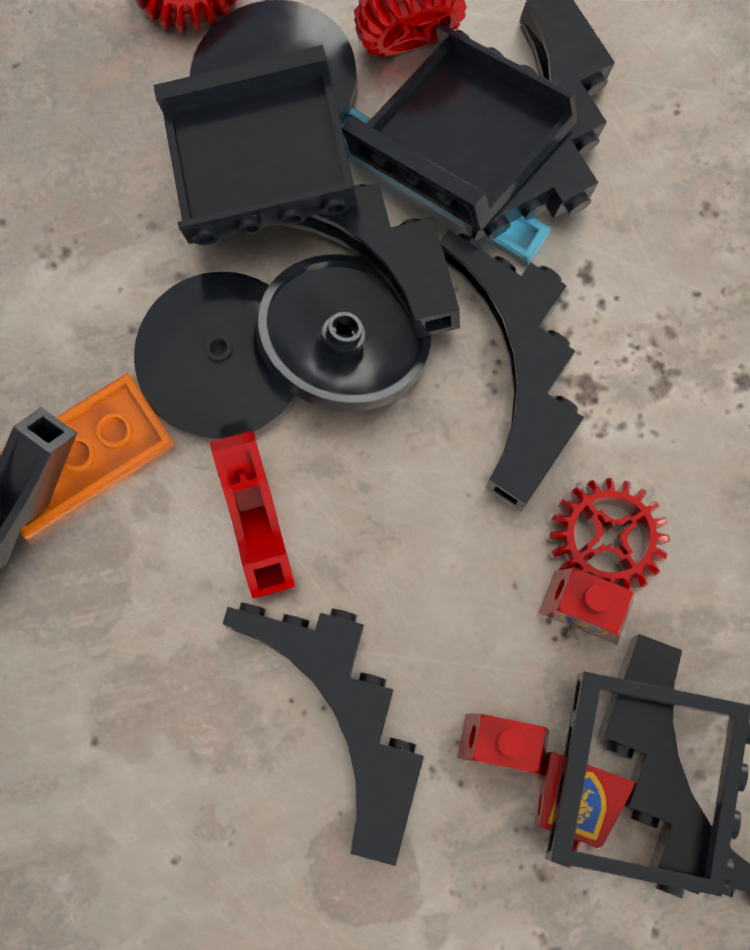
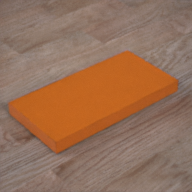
(112, 441)

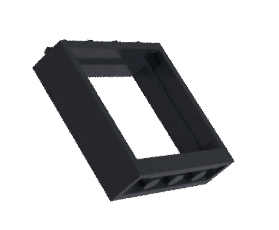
(573, 770)

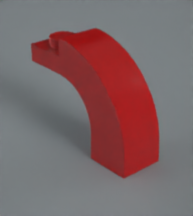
(252, 514)

